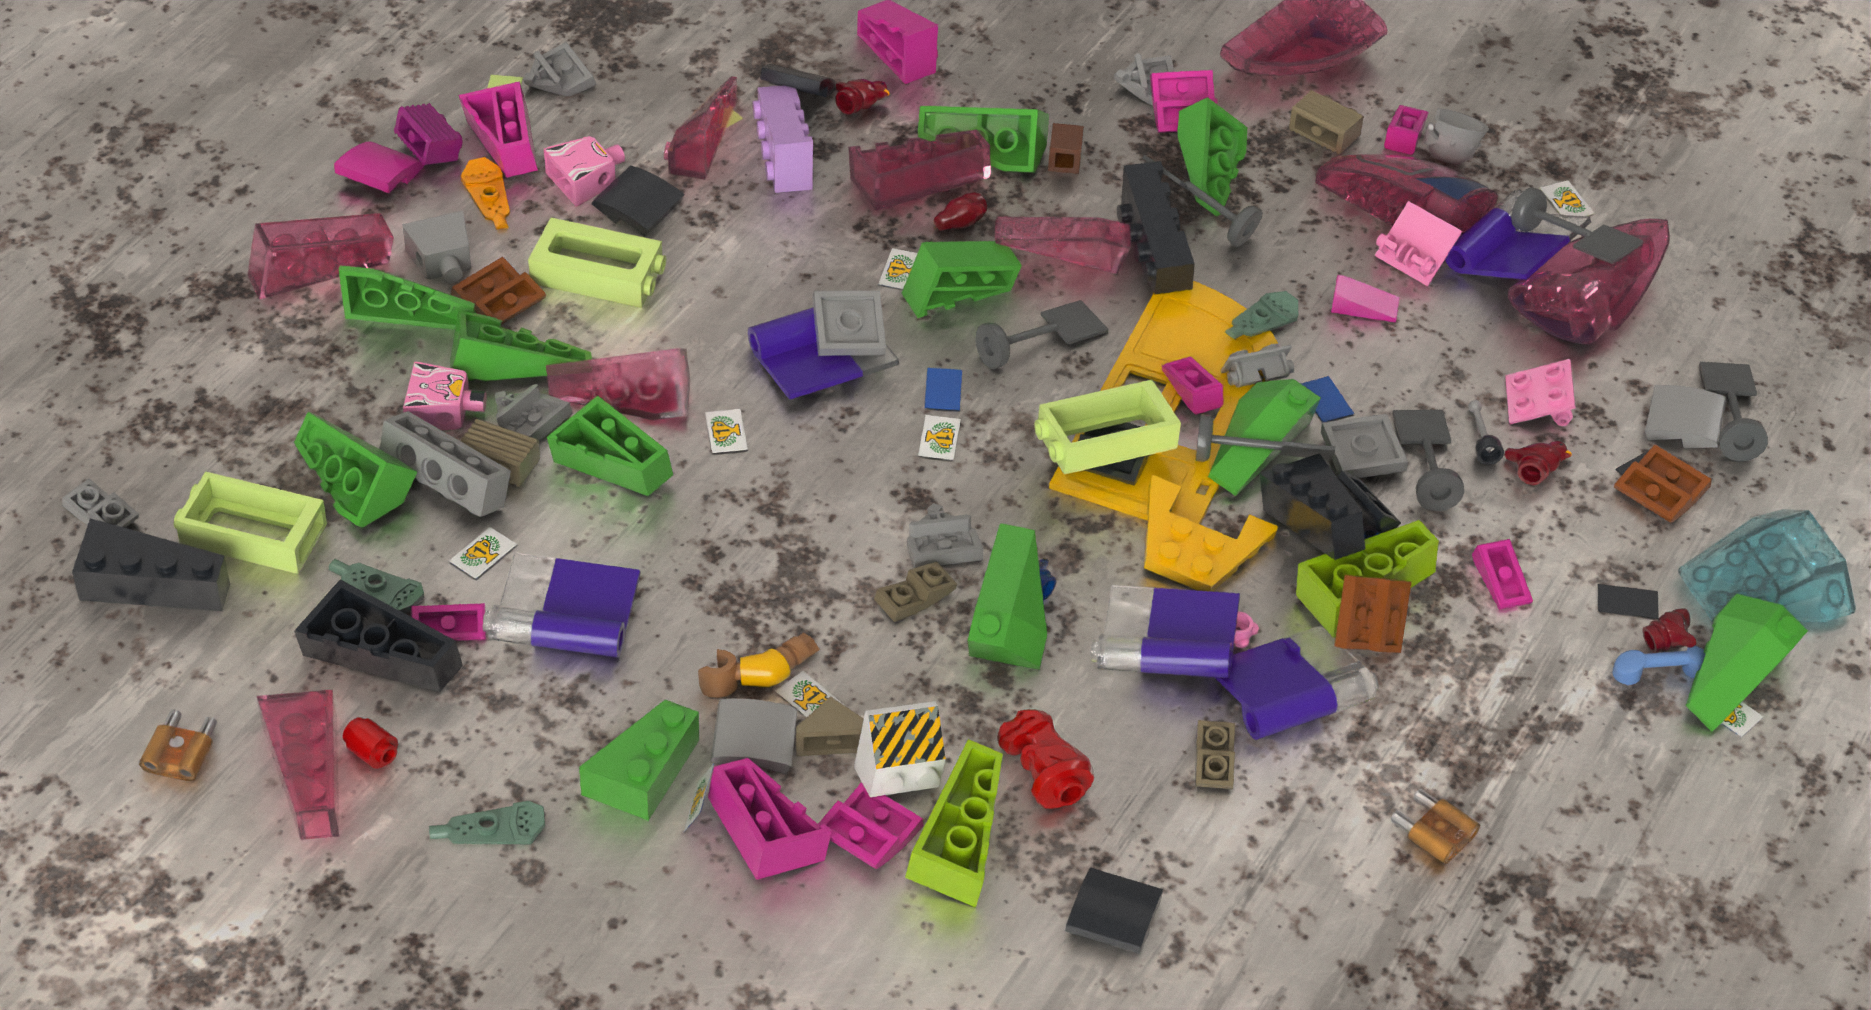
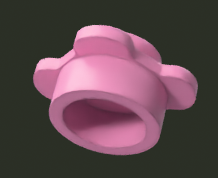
(1244, 630)

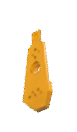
(485, 177)

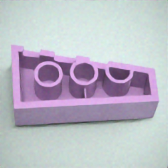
(785, 138)

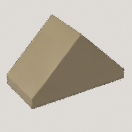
(829, 730)

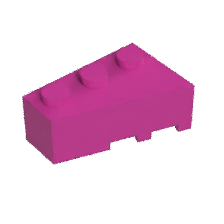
(900, 39)
(503, 126)
(763, 822)

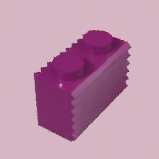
(428, 134)

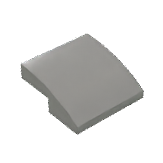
(1686, 415)
(754, 731)

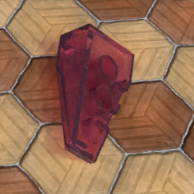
(700, 135)
(1077, 240)
(638, 384)

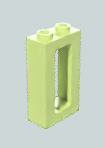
(594, 278)
(1106, 409)
(255, 502)

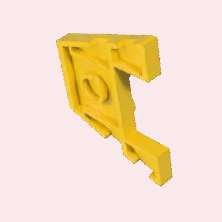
(1192, 551)

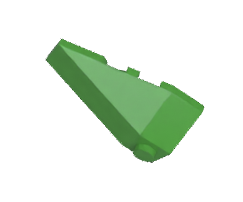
(1014, 135)
(1211, 148)
(393, 299)
(498, 353)
(1266, 412)
(355, 473)
(1010, 606)
(1743, 649)

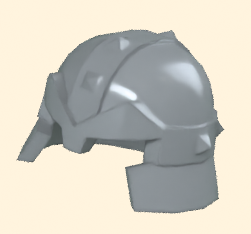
(1454, 136)

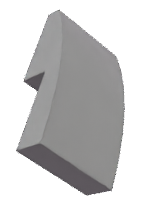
(92, 502)

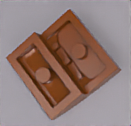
(499, 291)
(1663, 484)
(1372, 613)

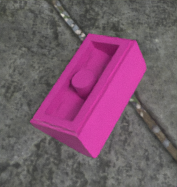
(456, 621)

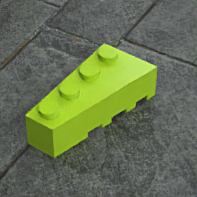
(1398, 554)
(956, 836)

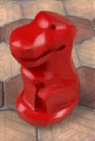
(1057, 767)

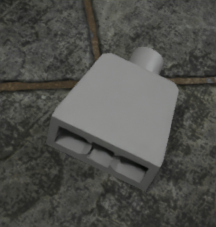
(439, 246)

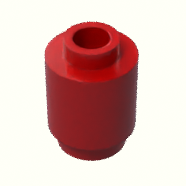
(370, 742)

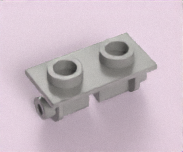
(1244, 366)

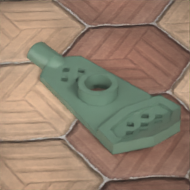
(1267, 314)
(392, 590)
(507, 826)

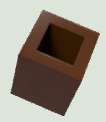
(1065, 148)

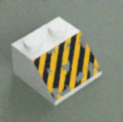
(900, 749)

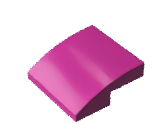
(1177, 91)
(377, 166)
(871, 826)

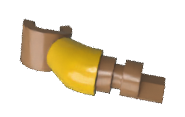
(755, 670)

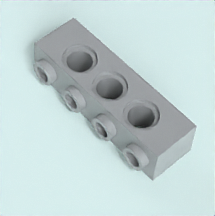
(446, 463)

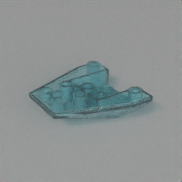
(1778, 560)

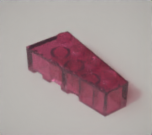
(919, 167)
(311, 250)
(305, 751)

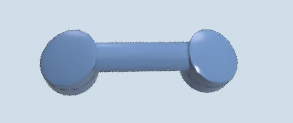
(1630, 664)

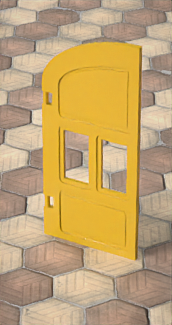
(1167, 331)

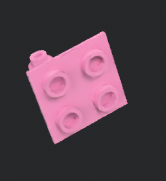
(1417, 243)
(1541, 393)

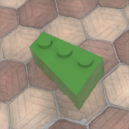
(958, 272)
(610, 448)
(642, 761)

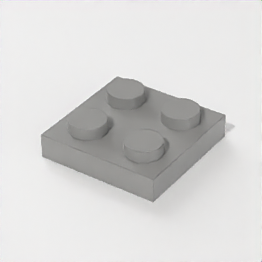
(849, 323)
(1365, 446)

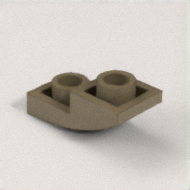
(920, 590)
(1215, 754)

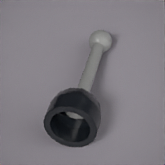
(1487, 442)

